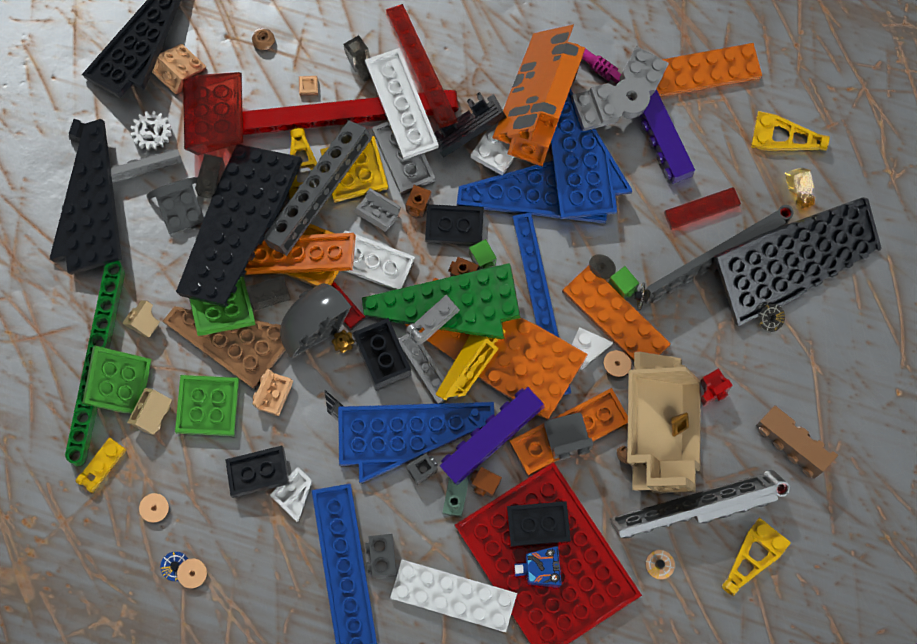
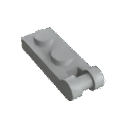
(432, 320)

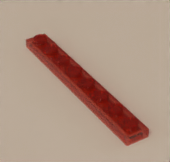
(421, 66)

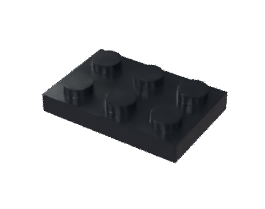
(454, 224)
(257, 471)
(538, 524)

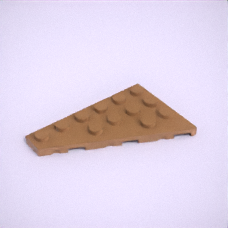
(241, 351)

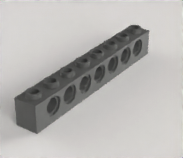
(317, 187)

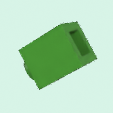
(482, 255)
(624, 282)

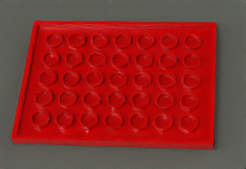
(591, 575)

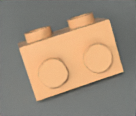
(272, 392)

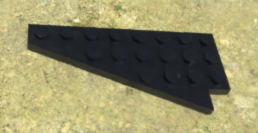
(134, 49)
(88, 219)

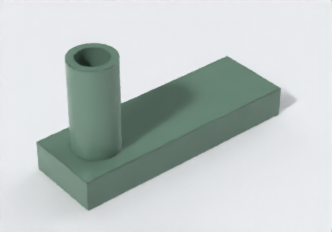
(455, 498)

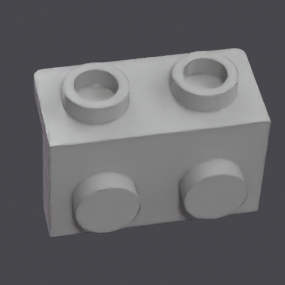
(378, 210)

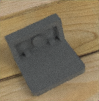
(568, 436)

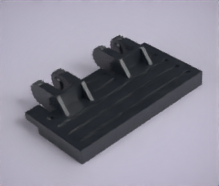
(470, 125)

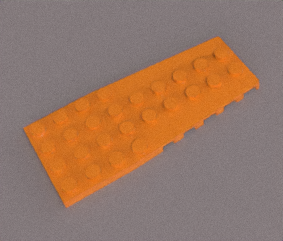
(524, 359)

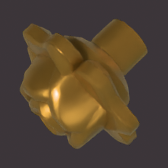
(343, 341)

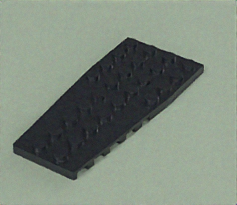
(236, 220)
(795, 258)

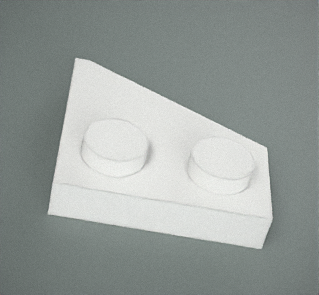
(590, 344)
(294, 495)

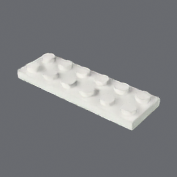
(401, 104)
(454, 595)

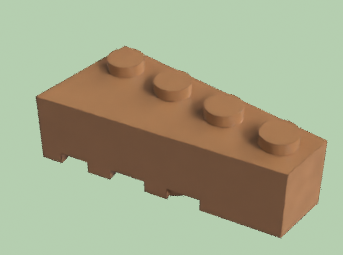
(796, 442)

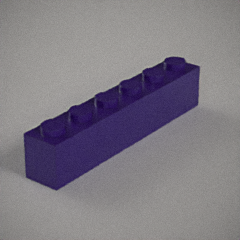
(666, 141)
(492, 435)

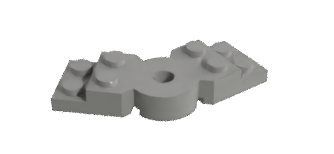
(607, 103)

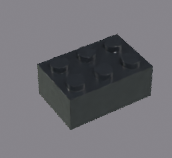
(382, 353)

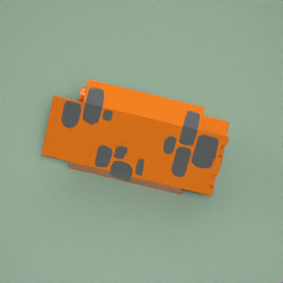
(539, 94)

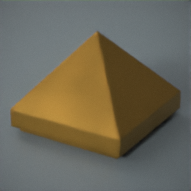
(679, 423)

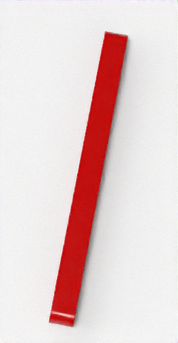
(324, 114)

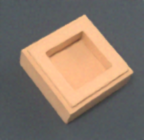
(308, 85)

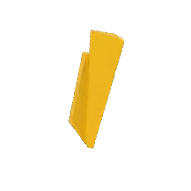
(467, 366)

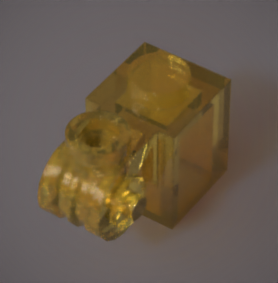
(801, 182)

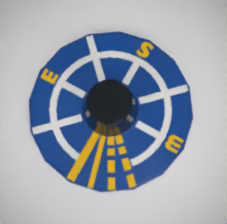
(170, 565)

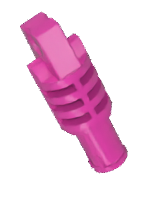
(602, 66)

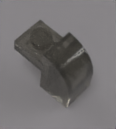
(357, 53)

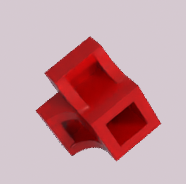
(714, 387)

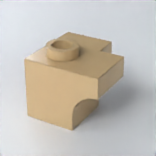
(141, 319)

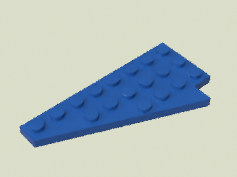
(584, 169)
(519, 192)
(393, 435)

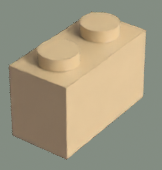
(150, 411)

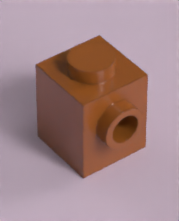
(417, 201)
(462, 266)
(485, 482)

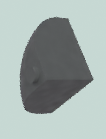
(313, 318)

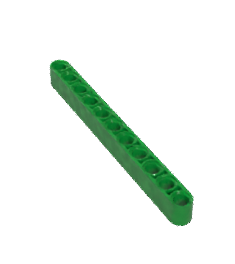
(96, 334)

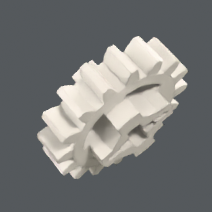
(147, 138)

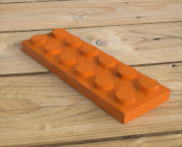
(709, 70)
(309, 254)
(614, 315)
(600, 415)

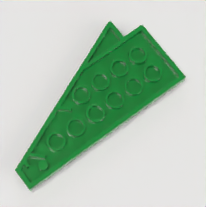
(482, 297)

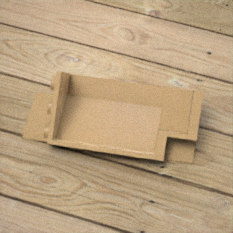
(656, 393)

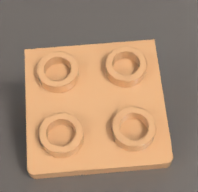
(175, 66)

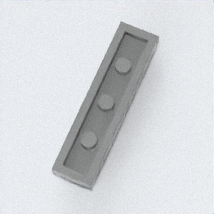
(148, 164)
(423, 365)

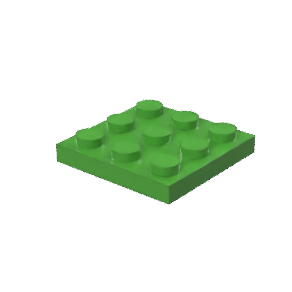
(215, 318)
(115, 380)
(207, 405)

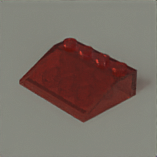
(212, 112)

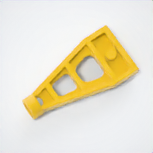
(764, 129)
(300, 143)
(767, 538)

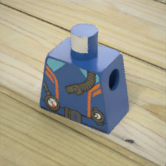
(541, 568)

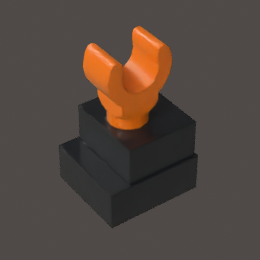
(76, 130)

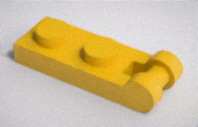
(101, 465)

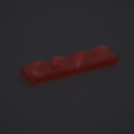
(702, 208)

